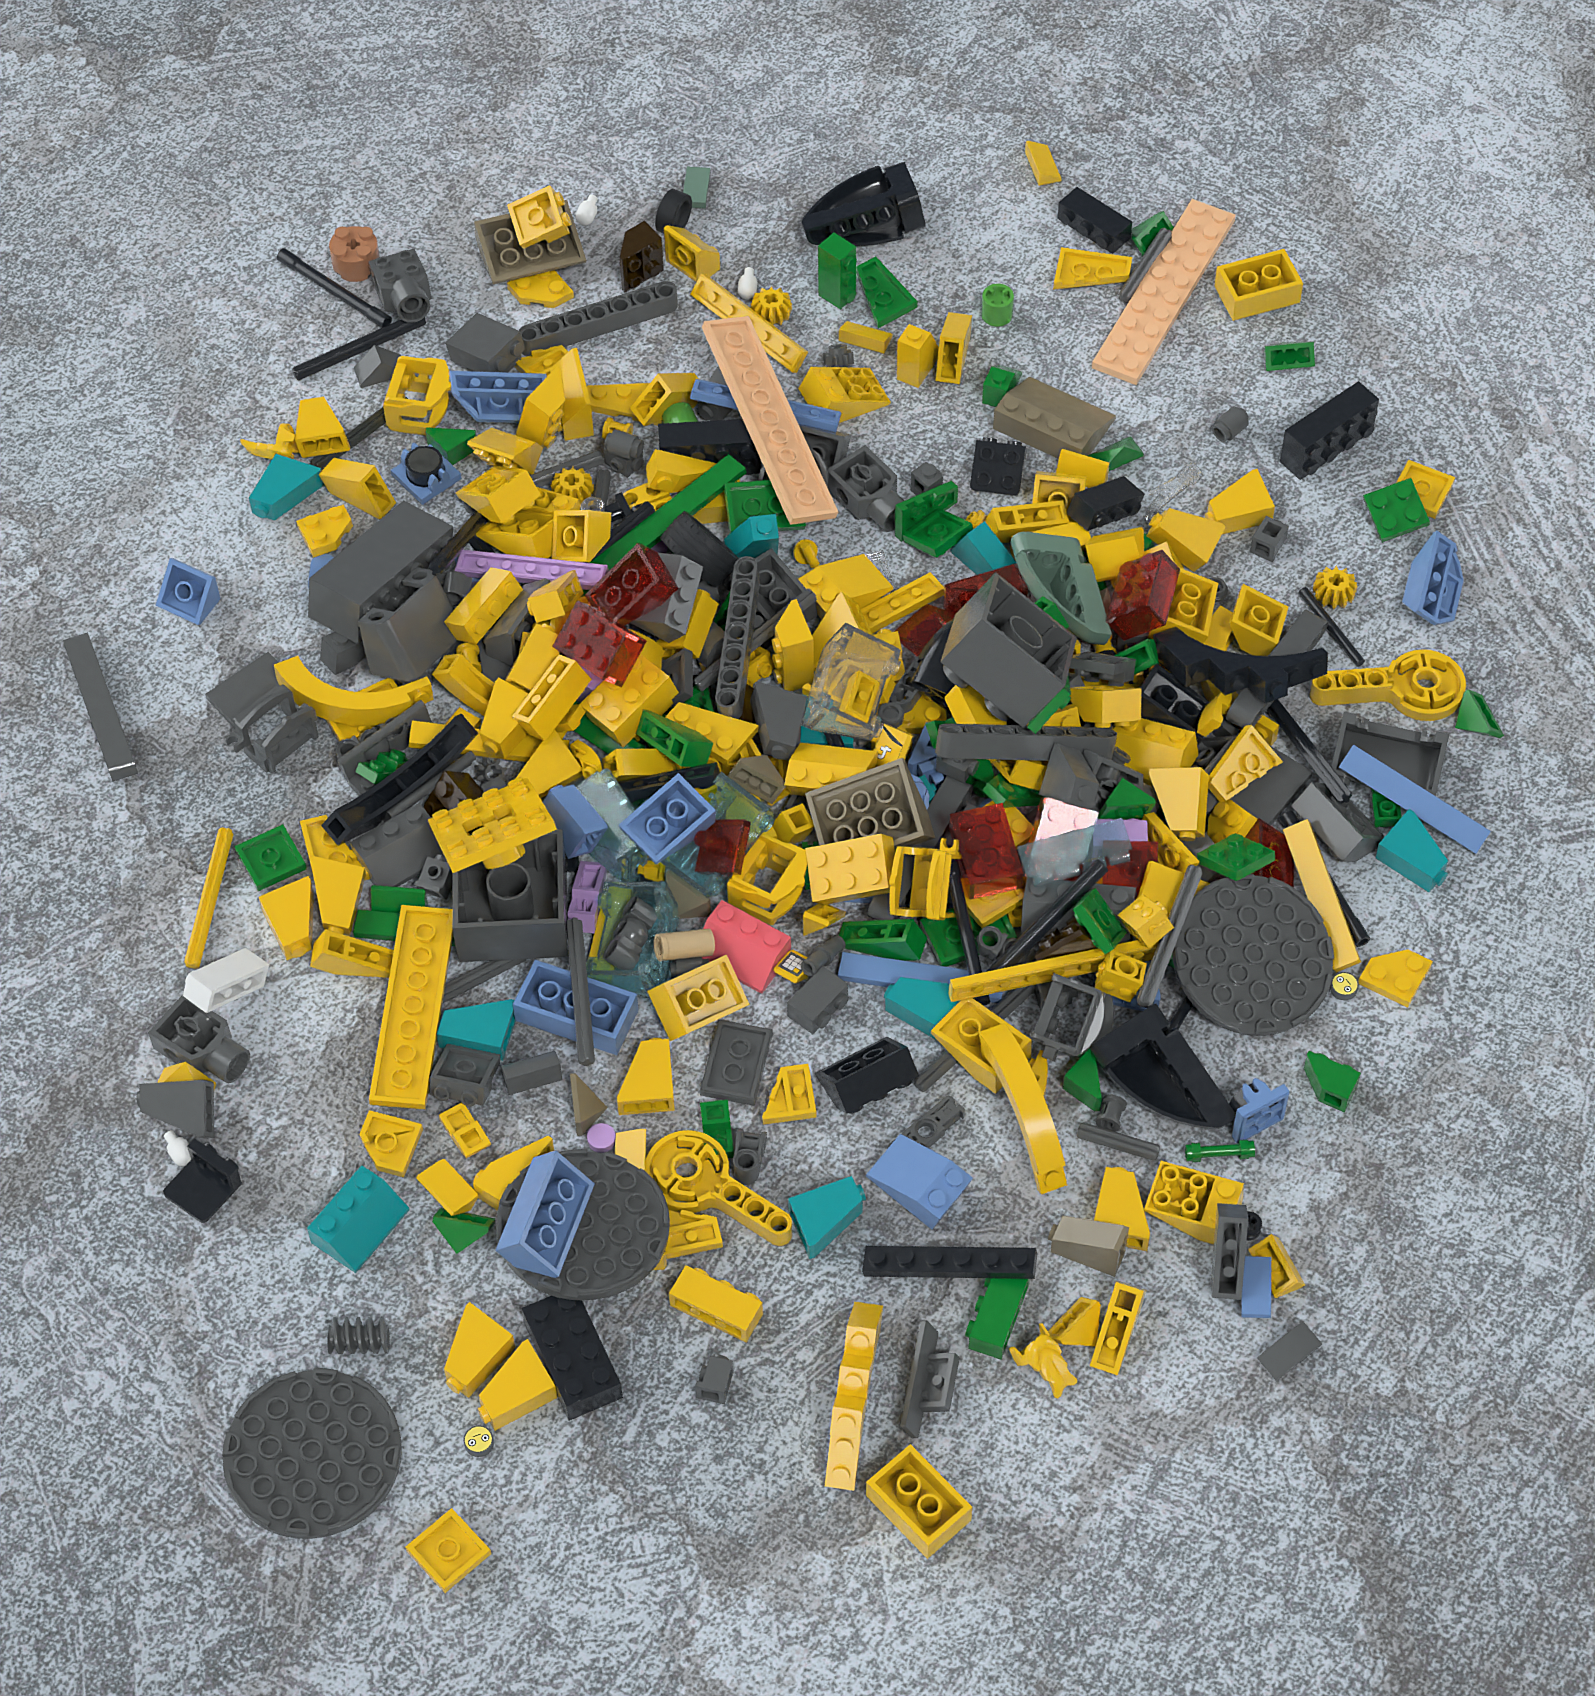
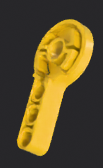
(1401, 691)
(709, 1187)

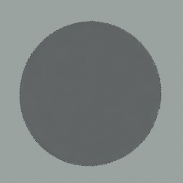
(1254, 955)
(618, 1233)
(312, 1453)

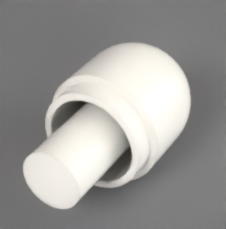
(587, 211)
(747, 284)
(177, 1148)

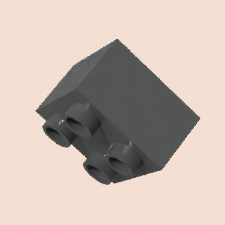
(1008, 651)
(515, 907)

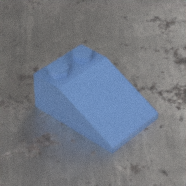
(668, 819)
(919, 1179)

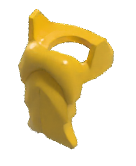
(284, 445)
(1045, 1356)

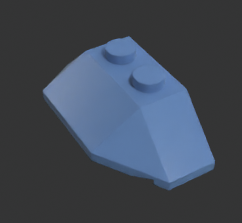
(494, 394)
(1435, 581)

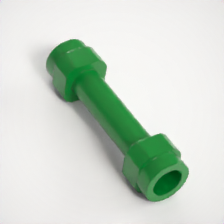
(1195, 1152)

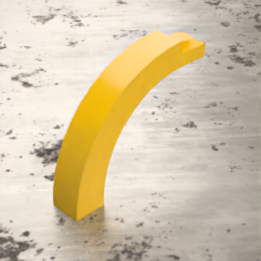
(1221, 637)
(475, 689)
(345, 705)
(1028, 1104)

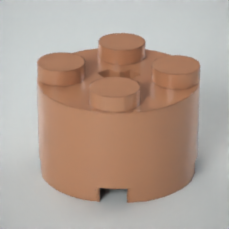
(352, 250)

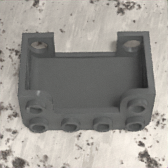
(412, 636)

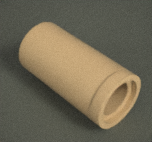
(684, 944)

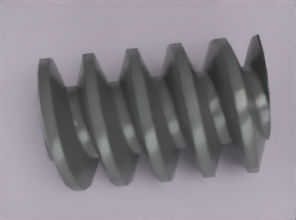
(358, 1335)

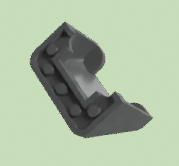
(1401, 749)

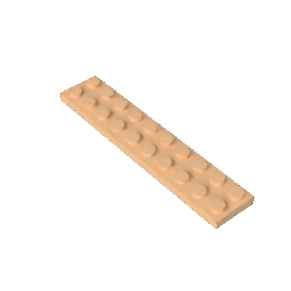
(1163, 292)
(769, 420)

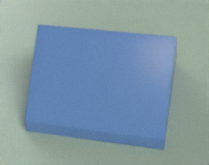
(188, 592)

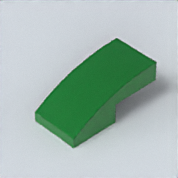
(717, 1124)

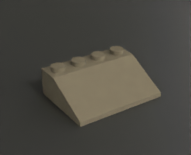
(509, 261)
(1050, 419)
(871, 804)

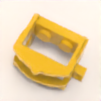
(435, 388)
(790, 863)
(929, 881)

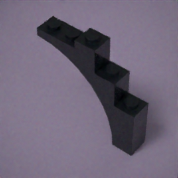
(1230, 672)
(371, 807)

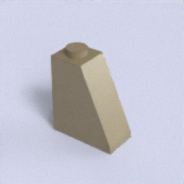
(1090, 1243)

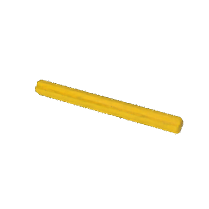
(208, 898)

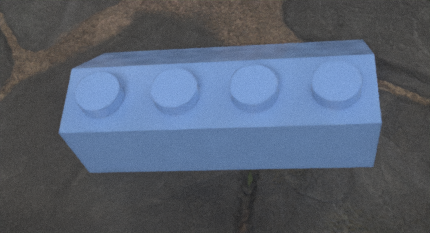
(545, 1215)

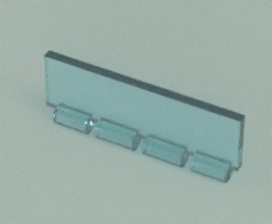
(613, 806)
(1068, 850)

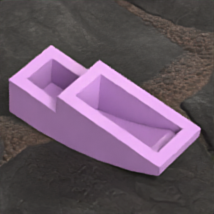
(585, 893)

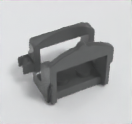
(288, 736)
(1096, 1025)

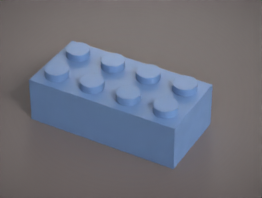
(548, 1005)

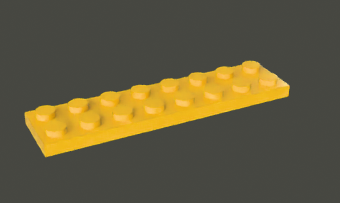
(412, 1008)

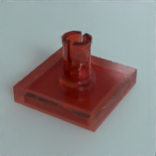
(722, 847)
(1133, 871)

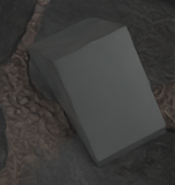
(376, 366)

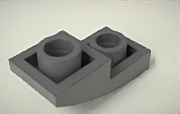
(1289, 1351)

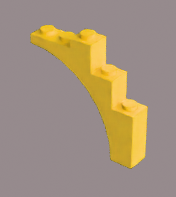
(852, 1395)

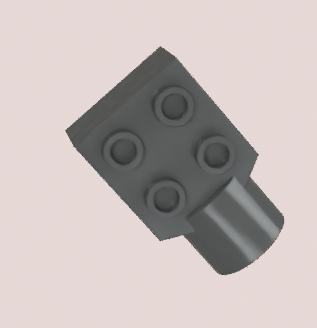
(402, 284)
(866, 487)
(1109, 775)
(200, 1040)

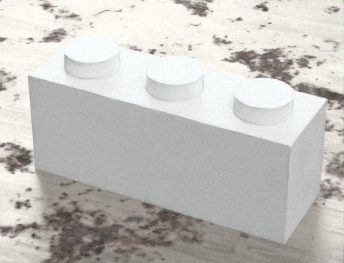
(225, 980)

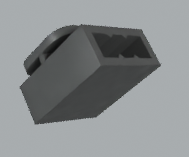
(486, 345)

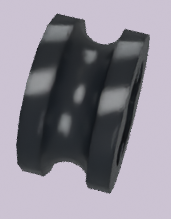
(1256, 1220)

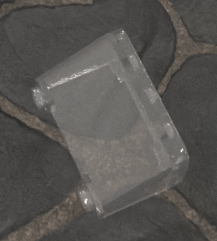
(840, 658)

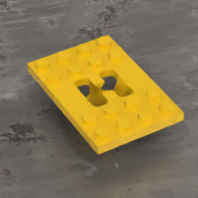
(496, 842)

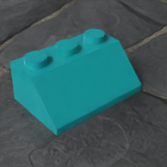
(357, 1219)

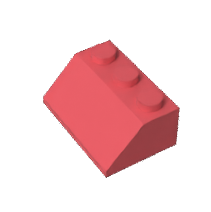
(748, 943)

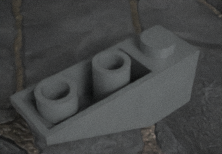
(340, 653)

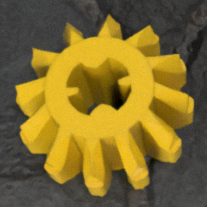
(772, 305)
(573, 483)
(1335, 587)

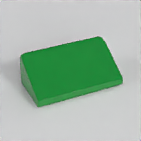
(1144, 653)
(391, 898)

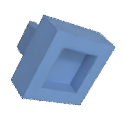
(929, 770)

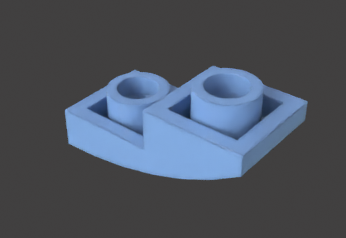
(1256, 1287)

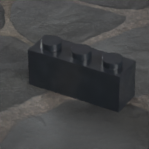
(1094, 220)
(1105, 503)

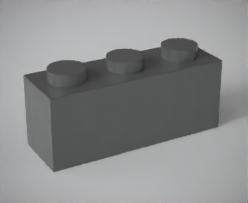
(1229, 1251)

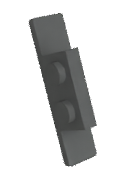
(930, 1380)

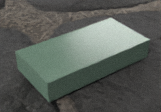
(697, 185)

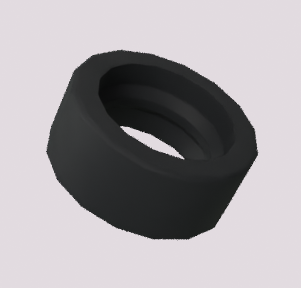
(673, 210)

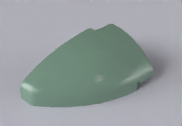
(1056, 570)

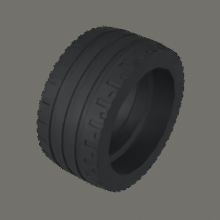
(696, 542)

